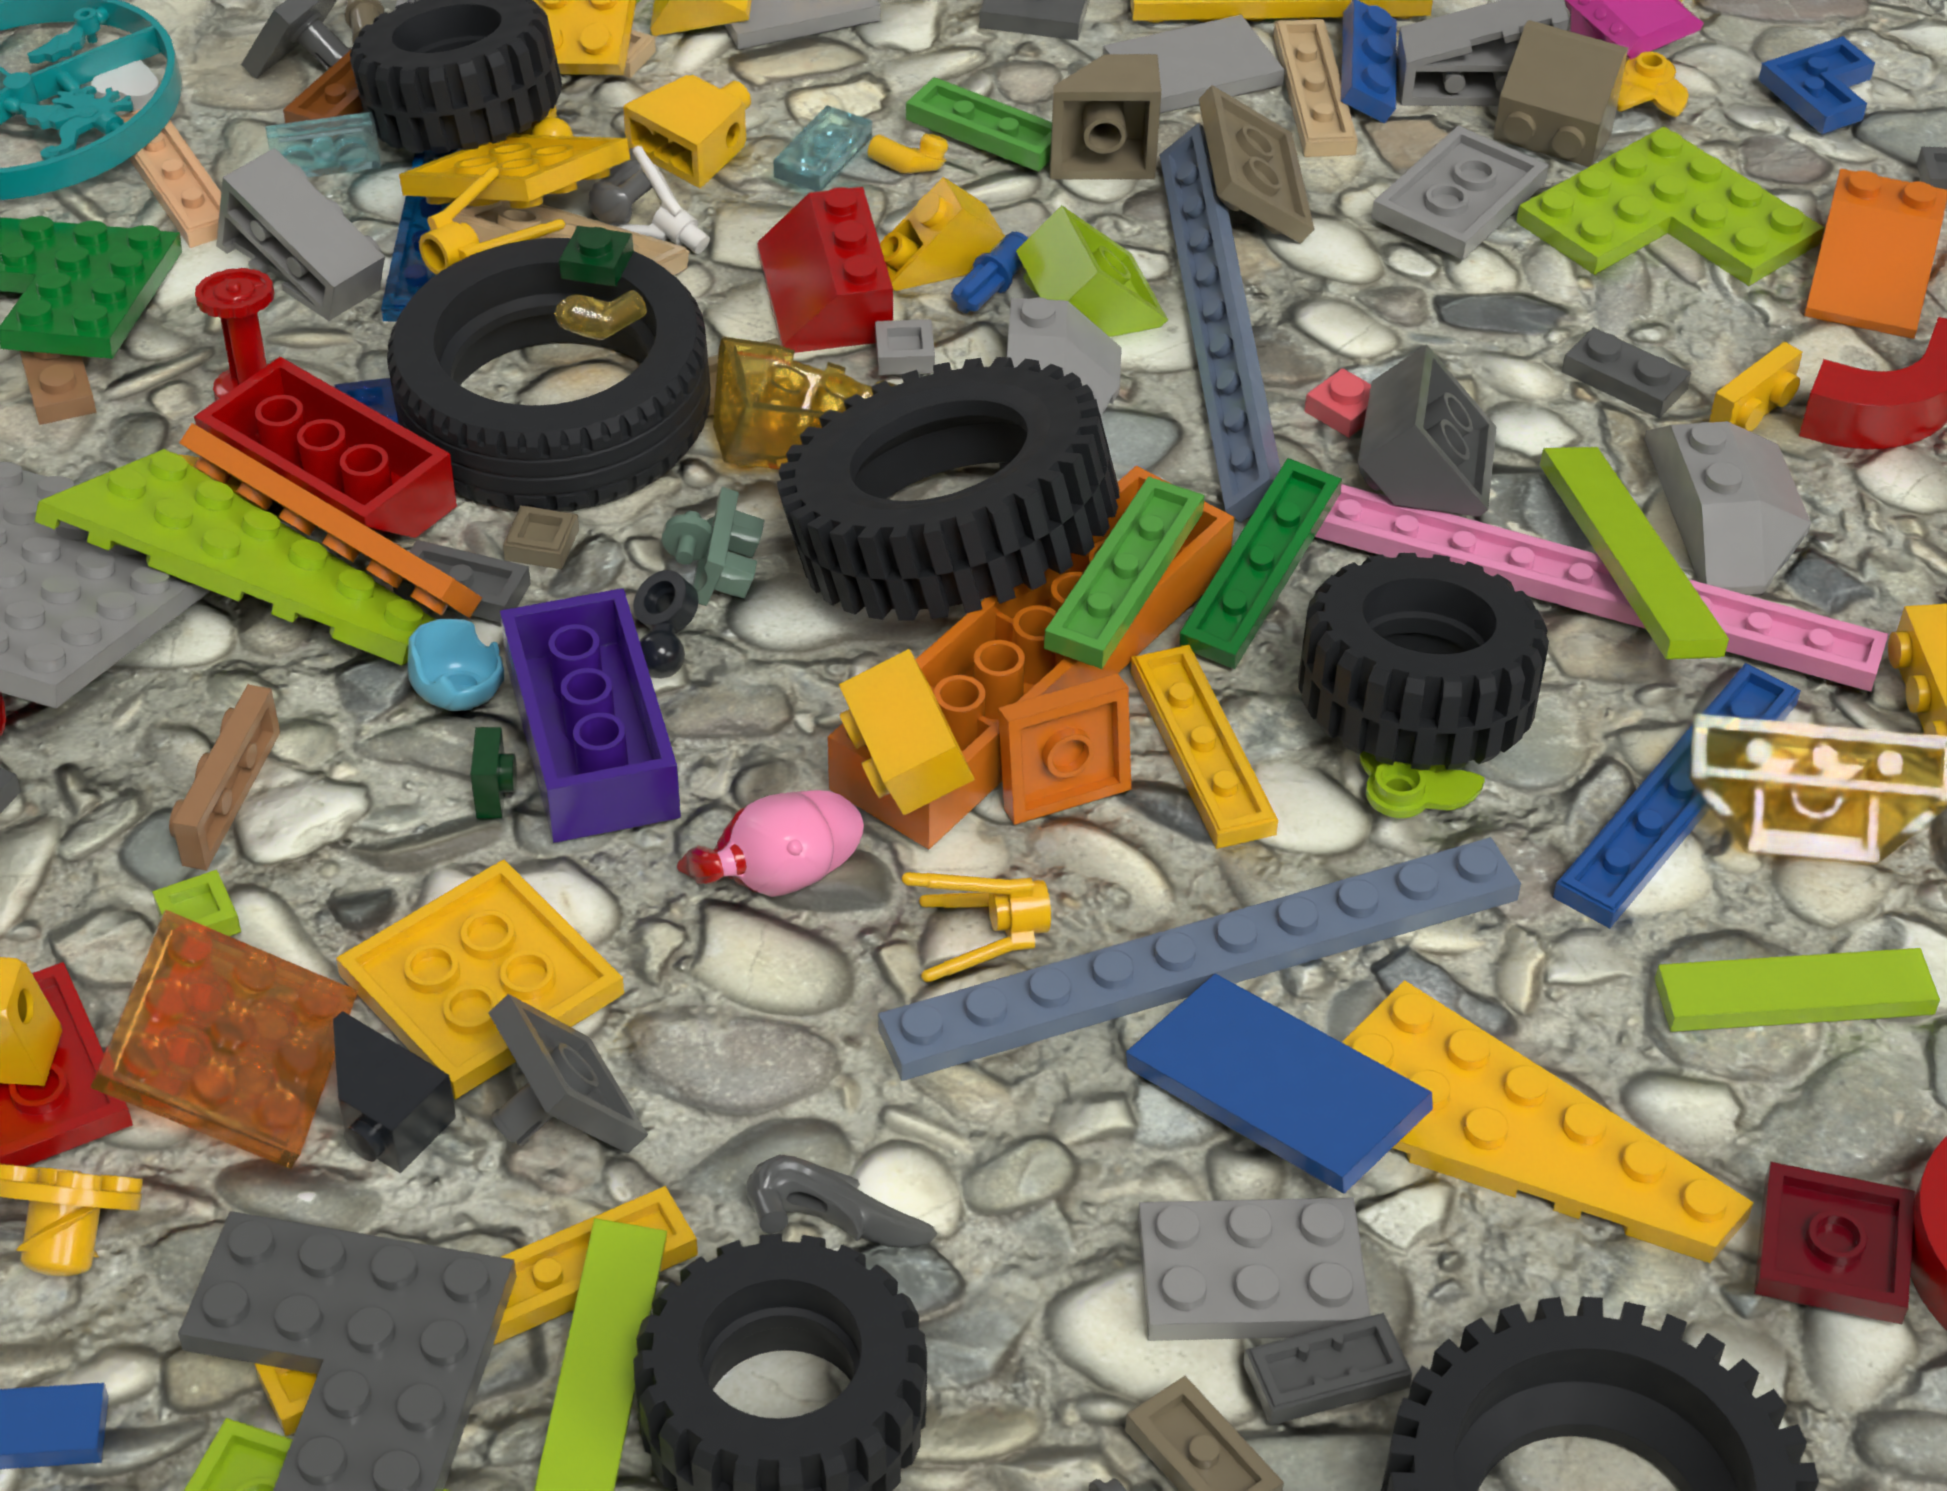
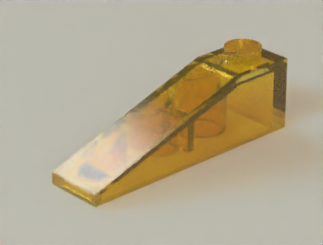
(771, 399)

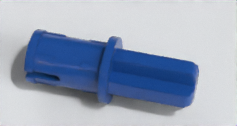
(990, 274)

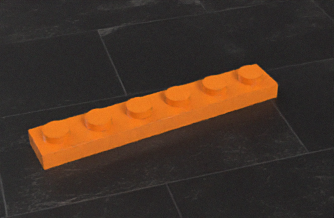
(344, 534)

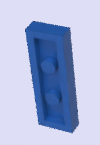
(1369, 60)

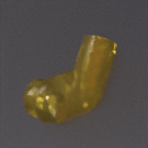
(599, 318)

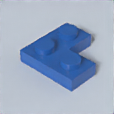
(1818, 81)

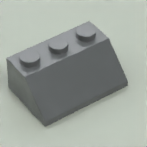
(1427, 439)

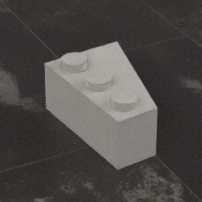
(1467, 52)
(297, 235)

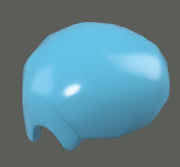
(452, 665)

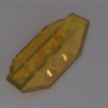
(1818, 786)

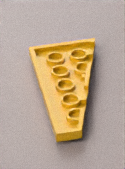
(1526, 1130)

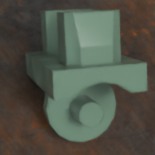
(708, 542)

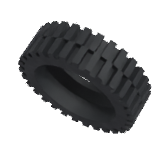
(961, 543)
(1593, 1382)

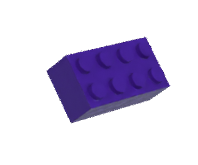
(590, 715)

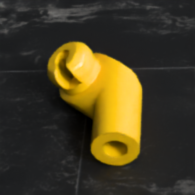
(906, 159)

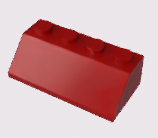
(335, 449)

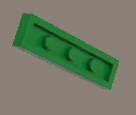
(1260, 563)

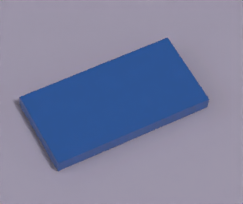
(1280, 1082)

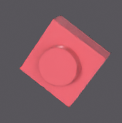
(1340, 402)

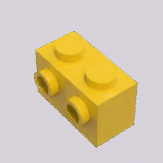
(904, 732)

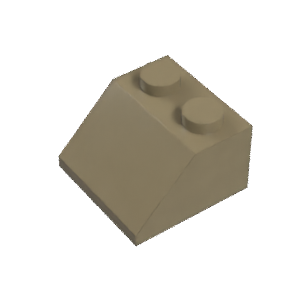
(1561, 94)
(1107, 119)

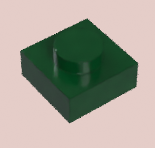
(596, 255)
(491, 772)

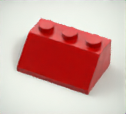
(826, 272)

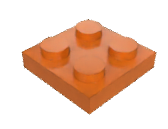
(1065, 748)

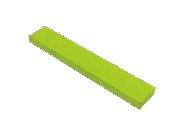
(1634, 554)

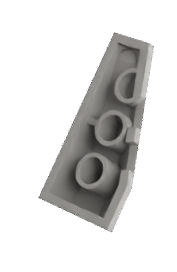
(1065, 337)

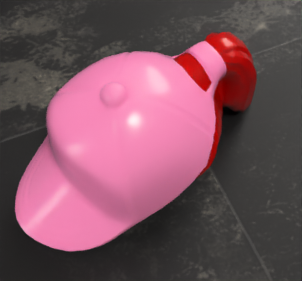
(780, 843)

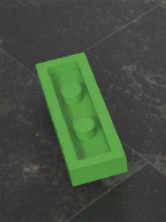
(982, 123)

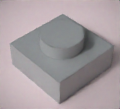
(904, 346)

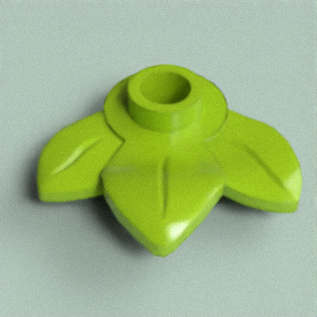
(1407, 792)

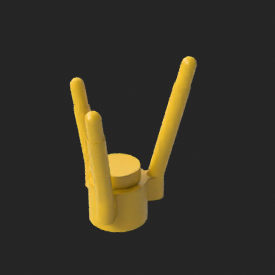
(453, 241)
(1014, 906)

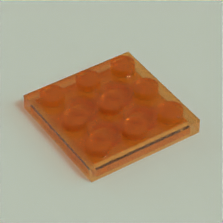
(225, 1040)

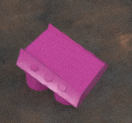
(1633, 23)

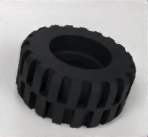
(456, 72)
(1422, 660)
(765, 1302)

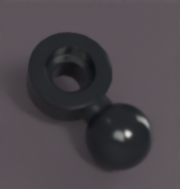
(665, 606)

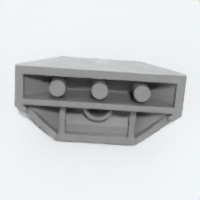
(1729, 502)

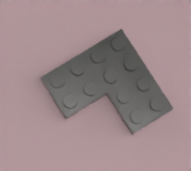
(381, 1322)

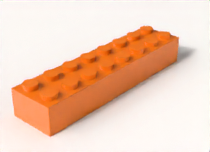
(1001, 659)

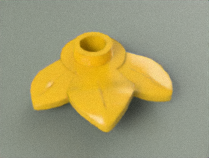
(1653, 79)

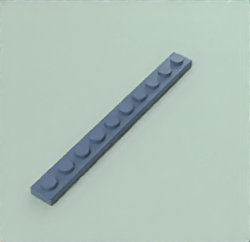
(1220, 327)
(1179, 960)

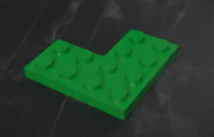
(79, 283)

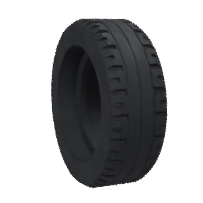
(565, 451)

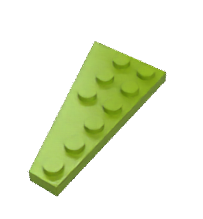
(233, 548)

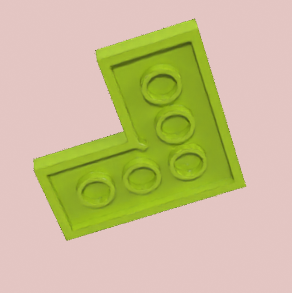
(1671, 189)

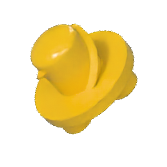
(64, 1213)

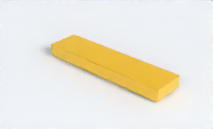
(1203, 747)

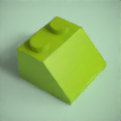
(1092, 272)

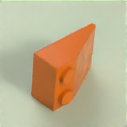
(1877, 253)

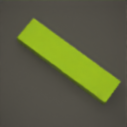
(1796, 989)
(598, 1364)

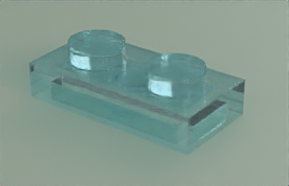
(328, 144)
(822, 149)

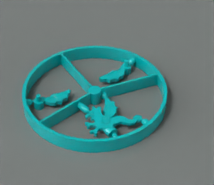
(77, 108)

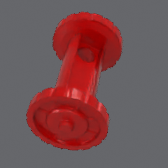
(237, 299)

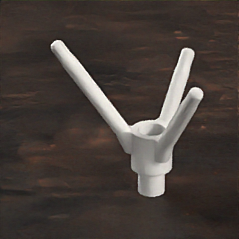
(670, 219)

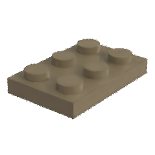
(1255, 165)

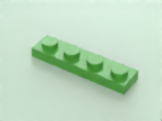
(1124, 572)

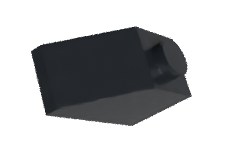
(387, 1095)

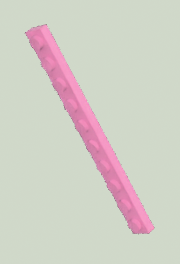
(1582, 582)

